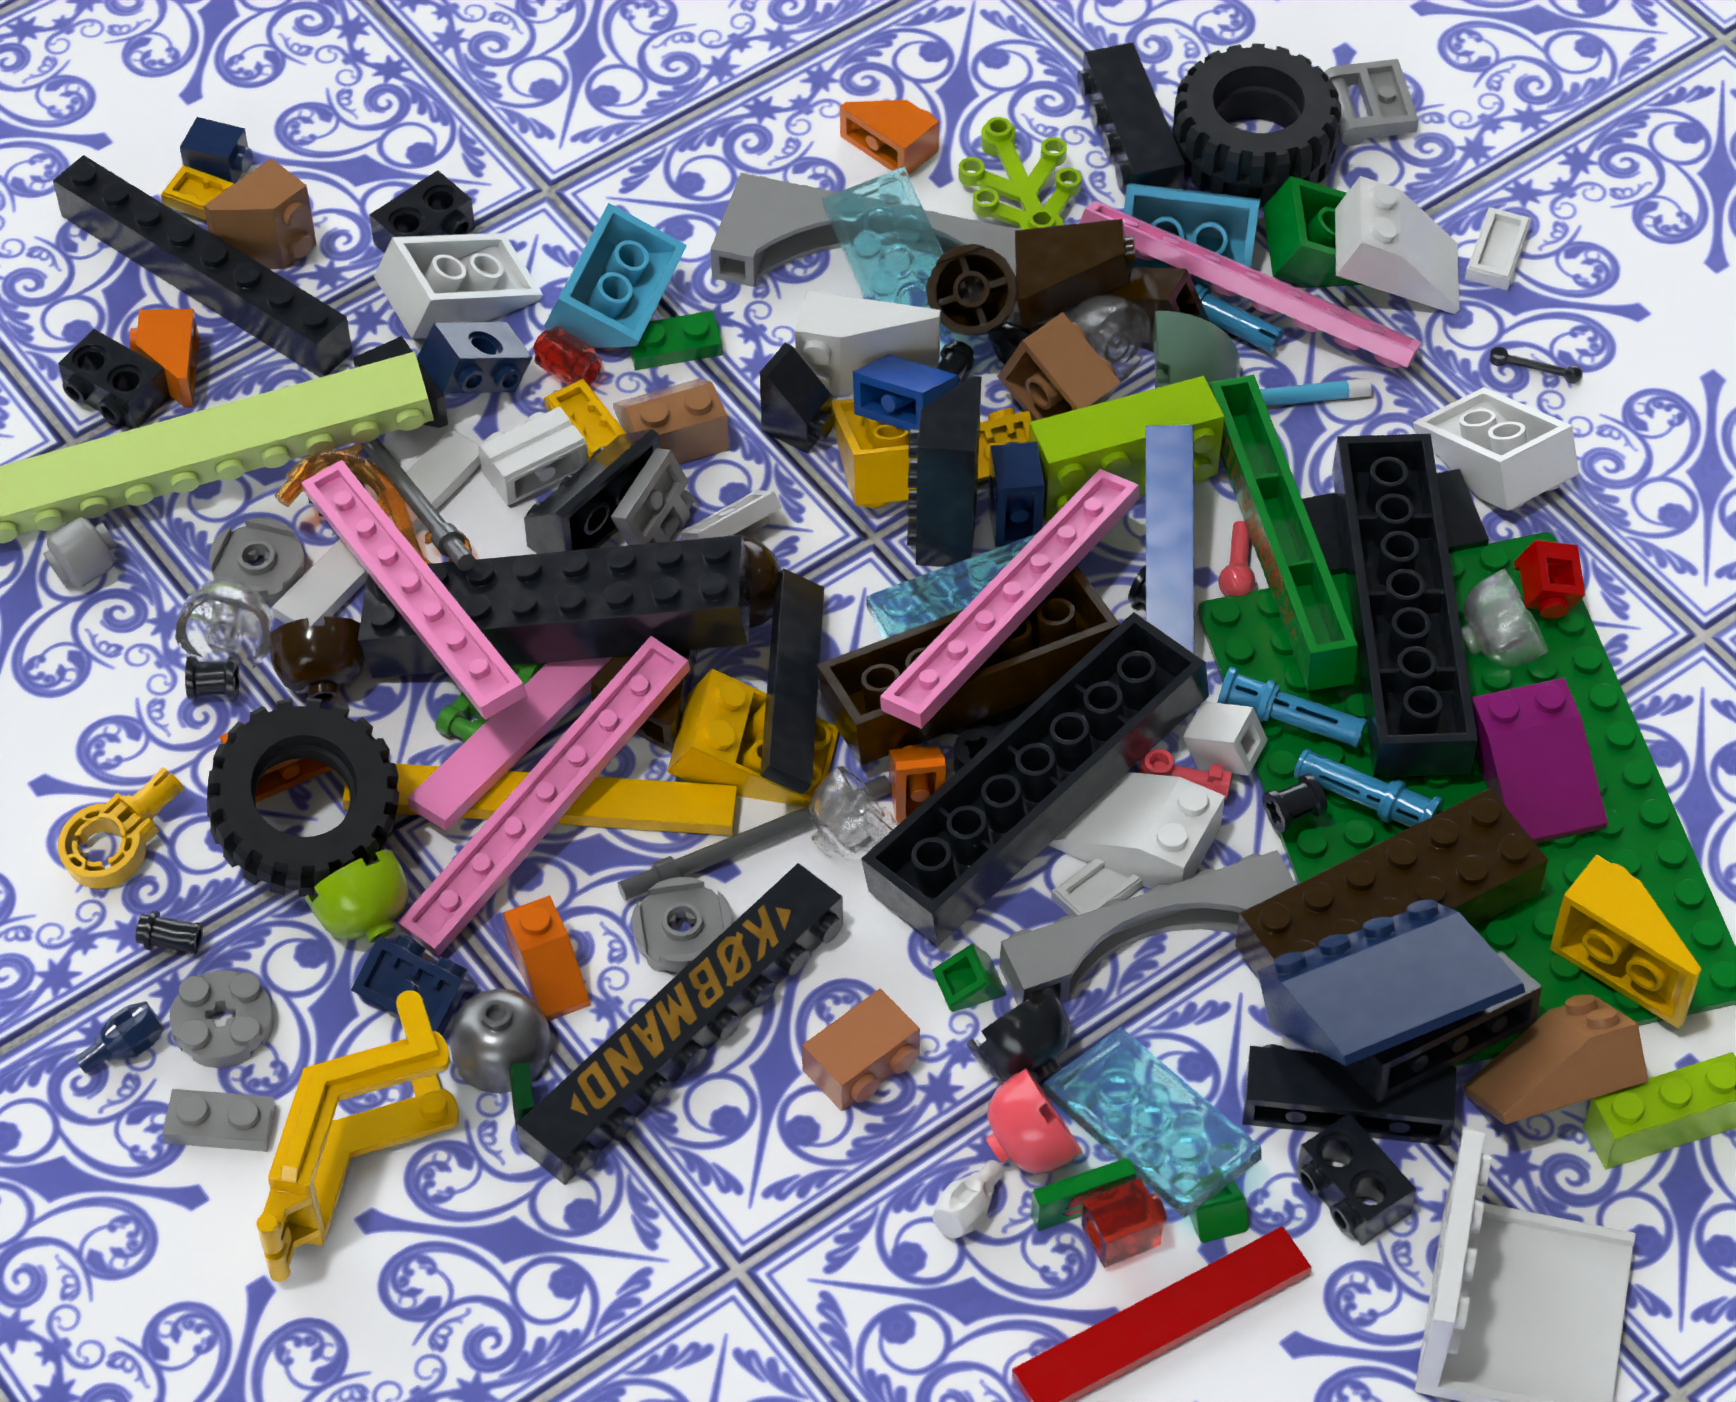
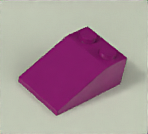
(1539, 759)

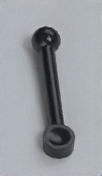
(1500, 356)

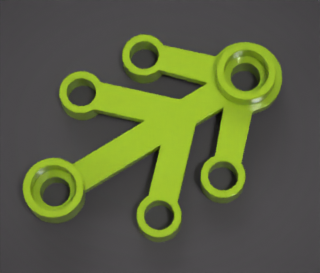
(999, 141)

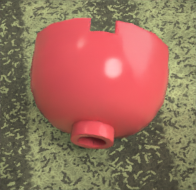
(1029, 1127)

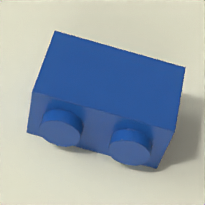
(898, 390)

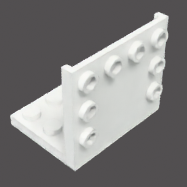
(1520, 1299)

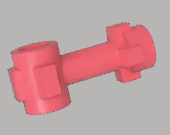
(1162, 763)

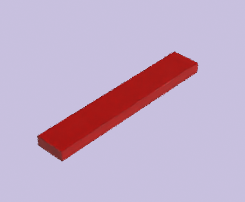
(1163, 1320)

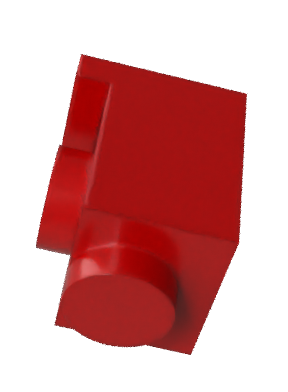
(1551, 577)

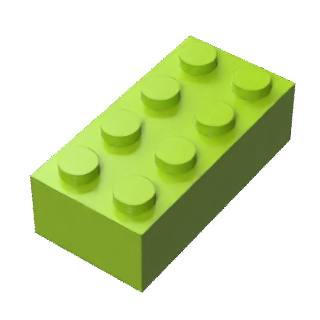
(1114, 438)

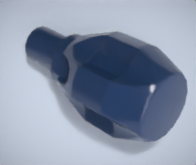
(123, 1036)

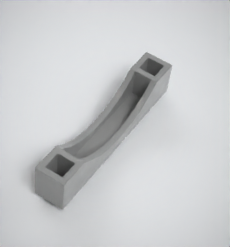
(1073, 946)

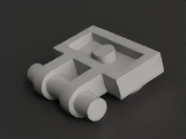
(654, 502)

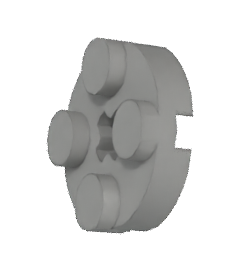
(259, 537)
(657, 912)
(216, 992)

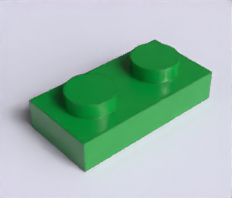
(677, 341)

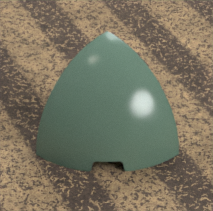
(1190, 349)

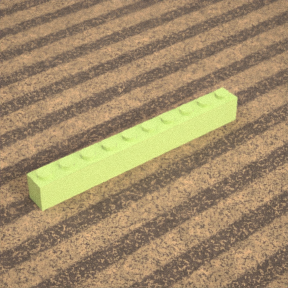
(211, 445)

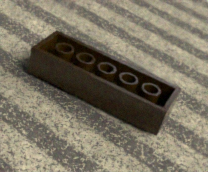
(1019, 671)
(1462, 858)

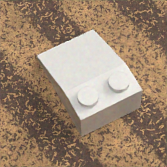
(1395, 246)
(453, 280)
(848, 332)
(1502, 447)
(1147, 828)

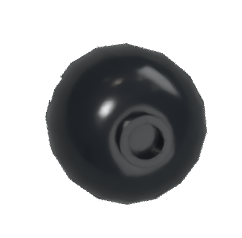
(1025, 1038)

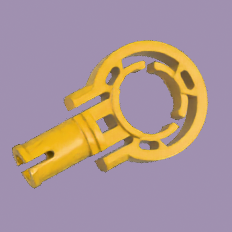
(121, 815)

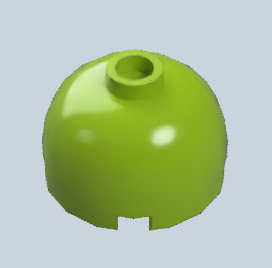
(361, 898)

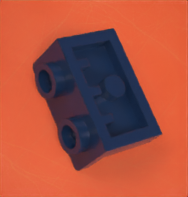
(400, 968)

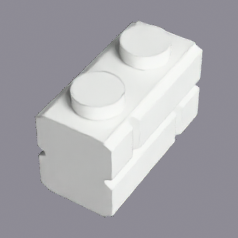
(532, 455)

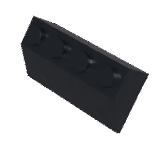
(945, 477)

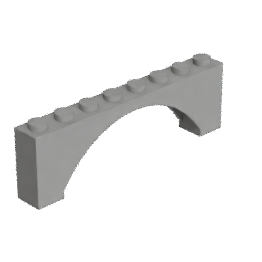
(783, 221)

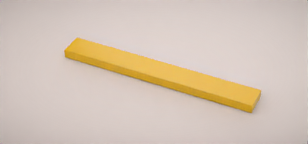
(606, 802)

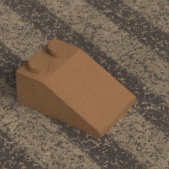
(1562, 1061)

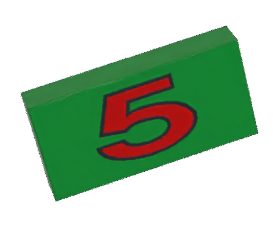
(1064, 1198)

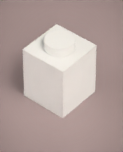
(1225, 737)

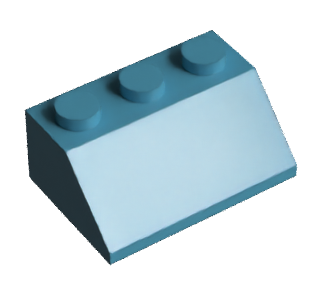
(1207, 219)
(616, 281)

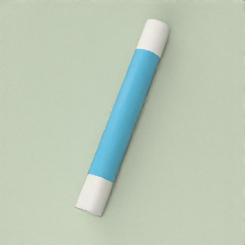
(1317, 392)

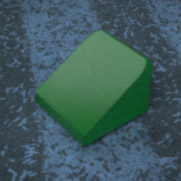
(968, 979)
(1221, 1215)

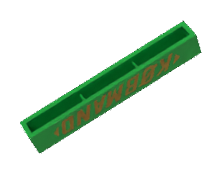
(1284, 537)

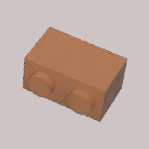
(861, 1050)

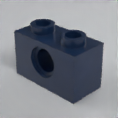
(474, 357)
(1015, 492)

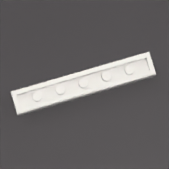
(338, 571)

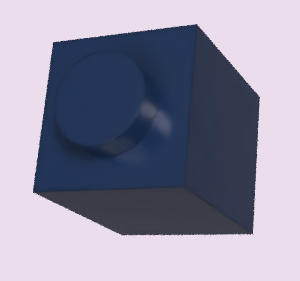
(216, 149)

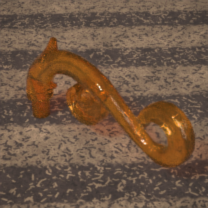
(367, 472)

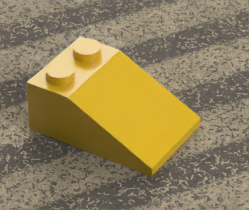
(871, 456)
(1625, 941)

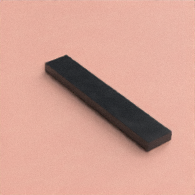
(792, 683)

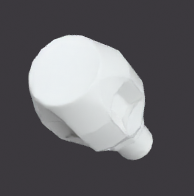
(967, 1201)

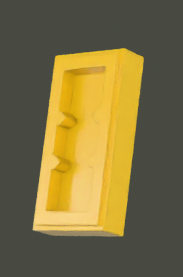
(192, 190)
(586, 413)

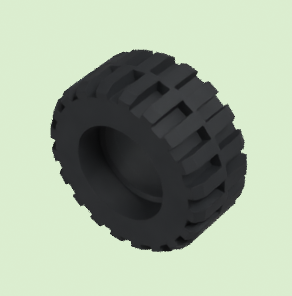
(1262, 86)
(300, 734)

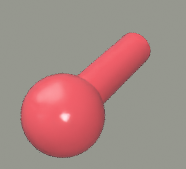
(1237, 577)

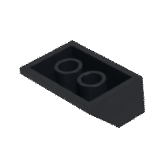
(582, 506)

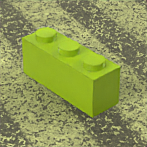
(1664, 1111)

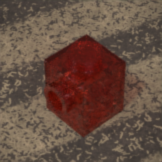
(1123, 1222)

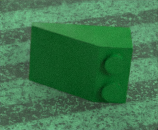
(1303, 234)

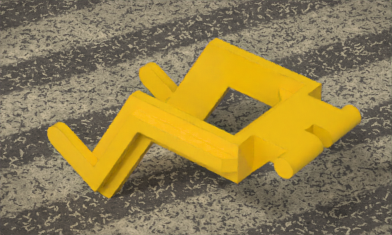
(318, 1150)

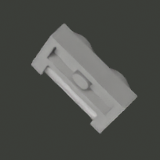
(1384, 98)

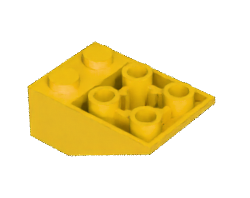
(724, 741)

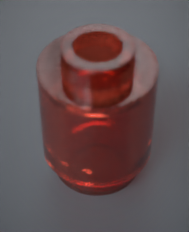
(566, 356)

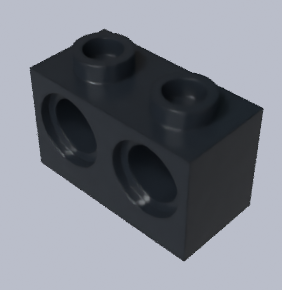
(426, 209)
(113, 380)
(1365, 1174)

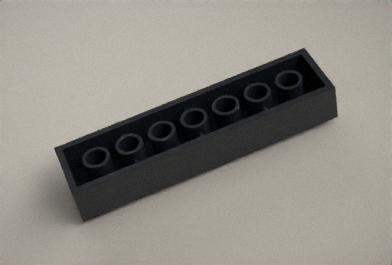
(579, 604)
(1403, 606)
(1035, 778)

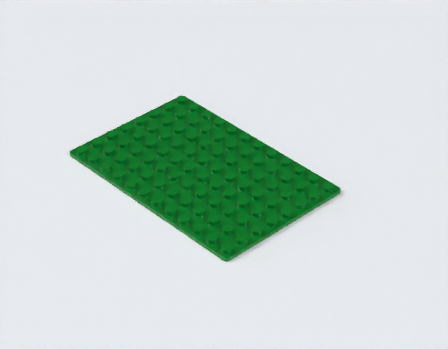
(1641, 818)

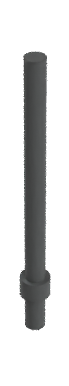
(444, 535)
(729, 847)

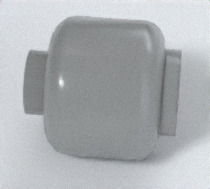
(80, 552)

